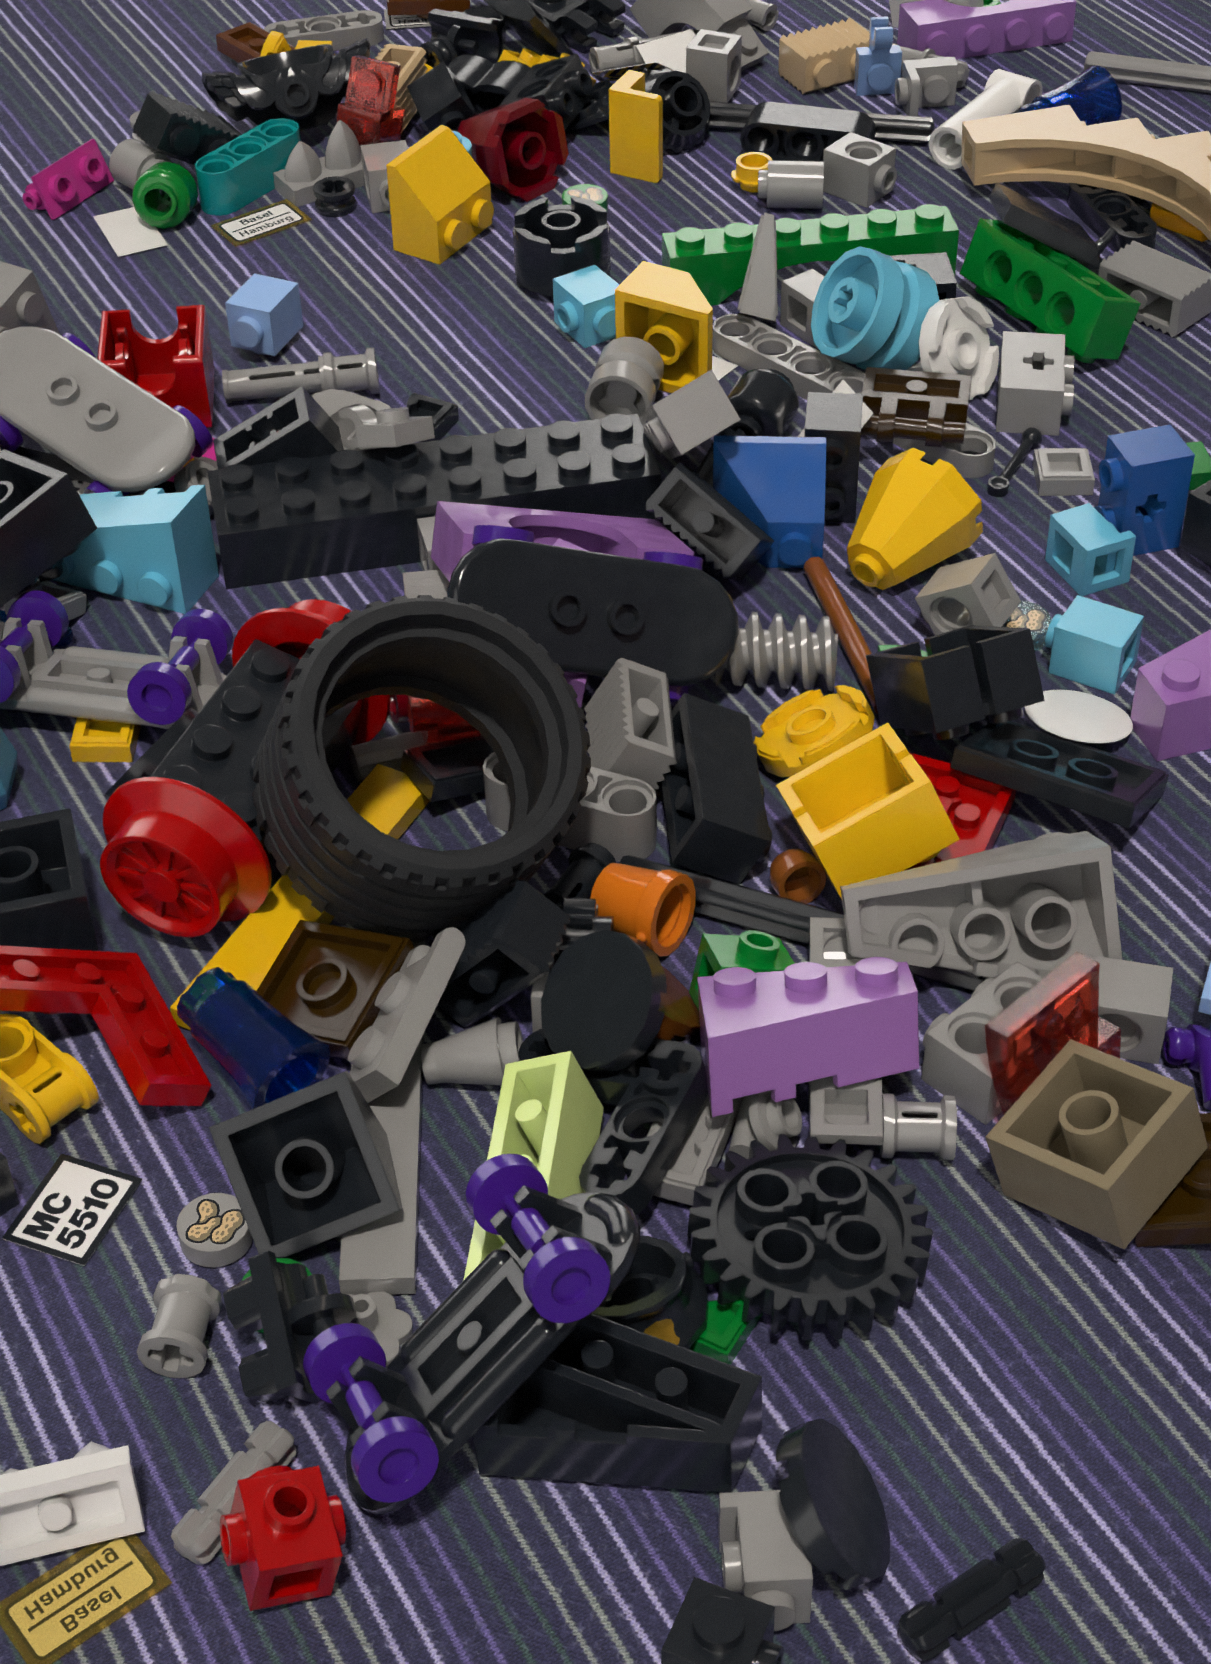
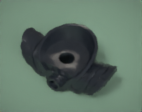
(288, 85)

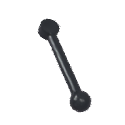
(999, 485)

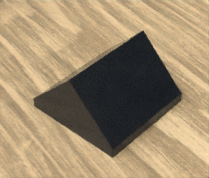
(309, 1166)

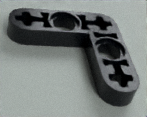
(1109, 208)
(659, 1086)

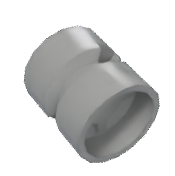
(624, 379)

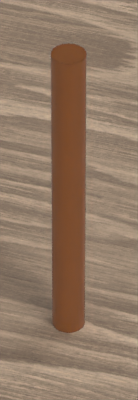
(841, 621)

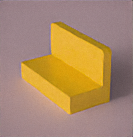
(635, 129)

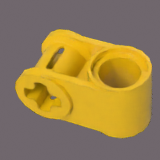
(39, 1080)

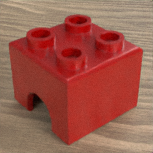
(170, 368)

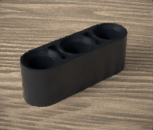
(787, 123)

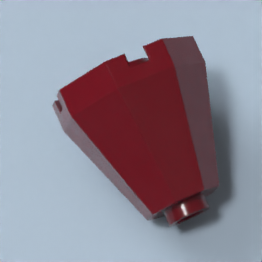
(518, 147)

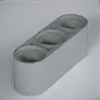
(614, 812)

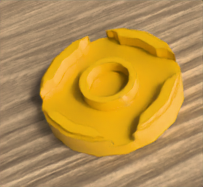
(812, 729)

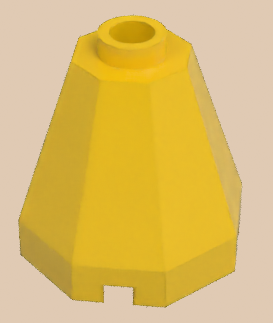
(912, 520)

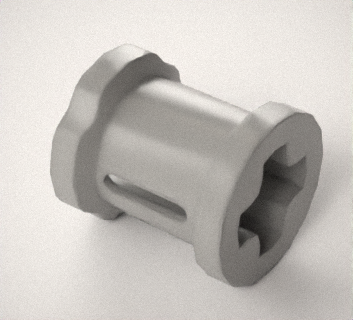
(919, 1126)
(177, 1335)

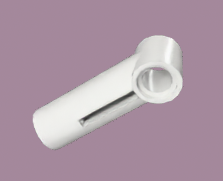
(1002, 96)

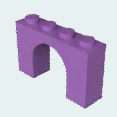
(591, 532)

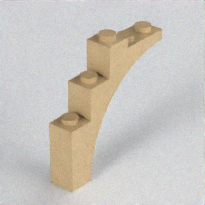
(1108, 155)

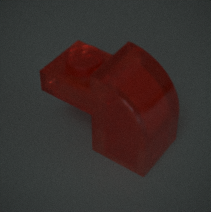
(371, 101)

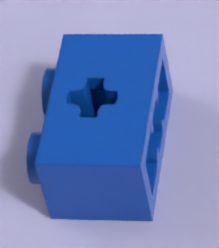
(1146, 486)

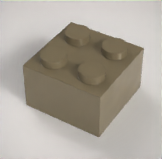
(1097, 1142)

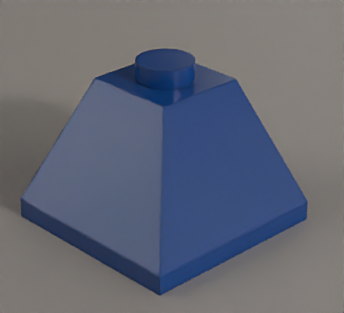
(779, 489)

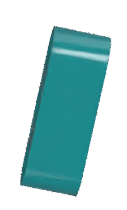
(245, 166)

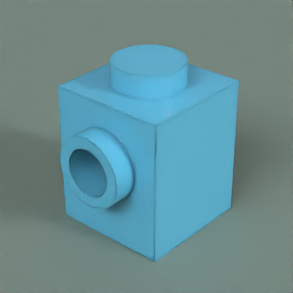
(585, 305)
(1094, 644)

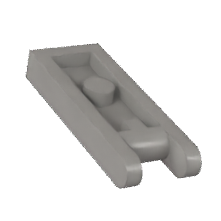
(405, 1010)

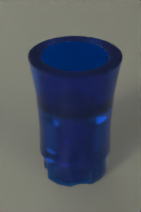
(1090, 94)
(251, 1038)

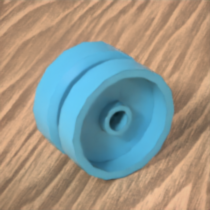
(872, 310)

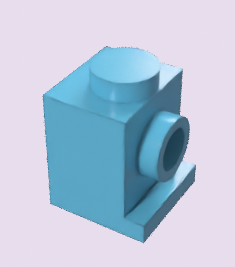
(1088, 550)

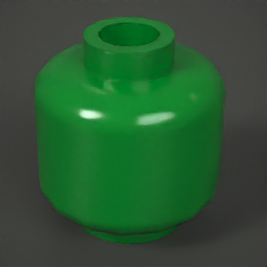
(165, 195)

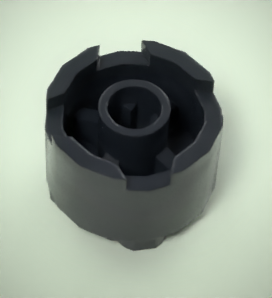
(558, 242)

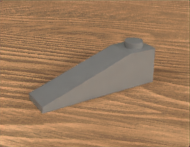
(991, 908)

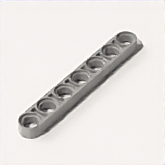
(763, 347)

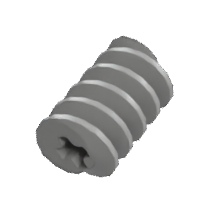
(784, 653)

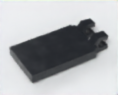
(574, 19)

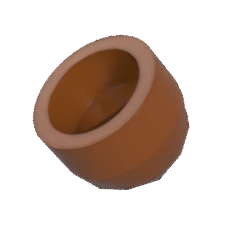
(797, 876)

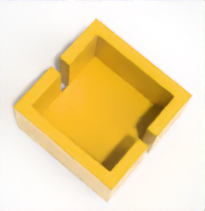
(868, 810)

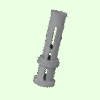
(329, 372)

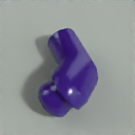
(1192, 1048)

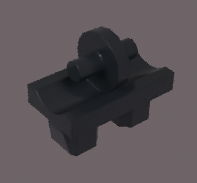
(469, 33)
(292, 1313)

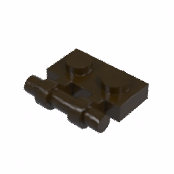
(916, 405)

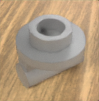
(764, 1121)

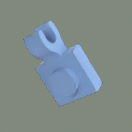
(879, 63)

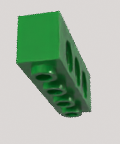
(1049, 291)

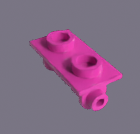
(68, 181)

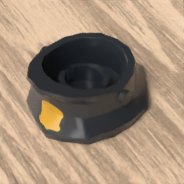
(660, 1295)

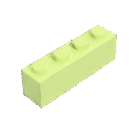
(552, 1120)

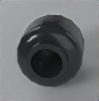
(764, 402)

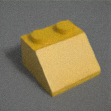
(437, 197)
(672, 316)

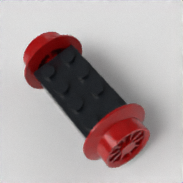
(188, 835)

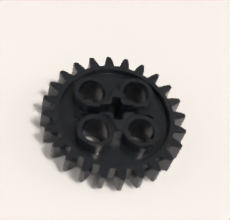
(809, 1236)

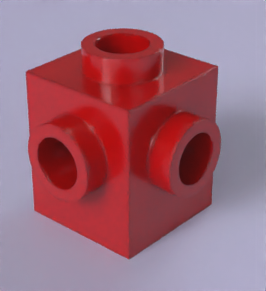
(284, 1536)

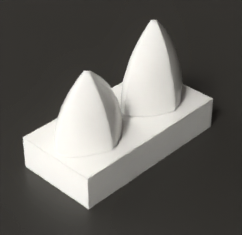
(68, 1504)

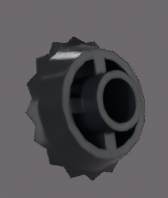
(684, 108)

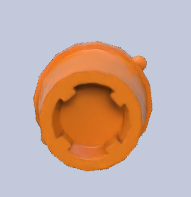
(647, 904)

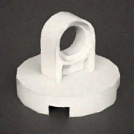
(958, 343)

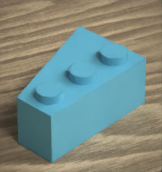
(147, 548)

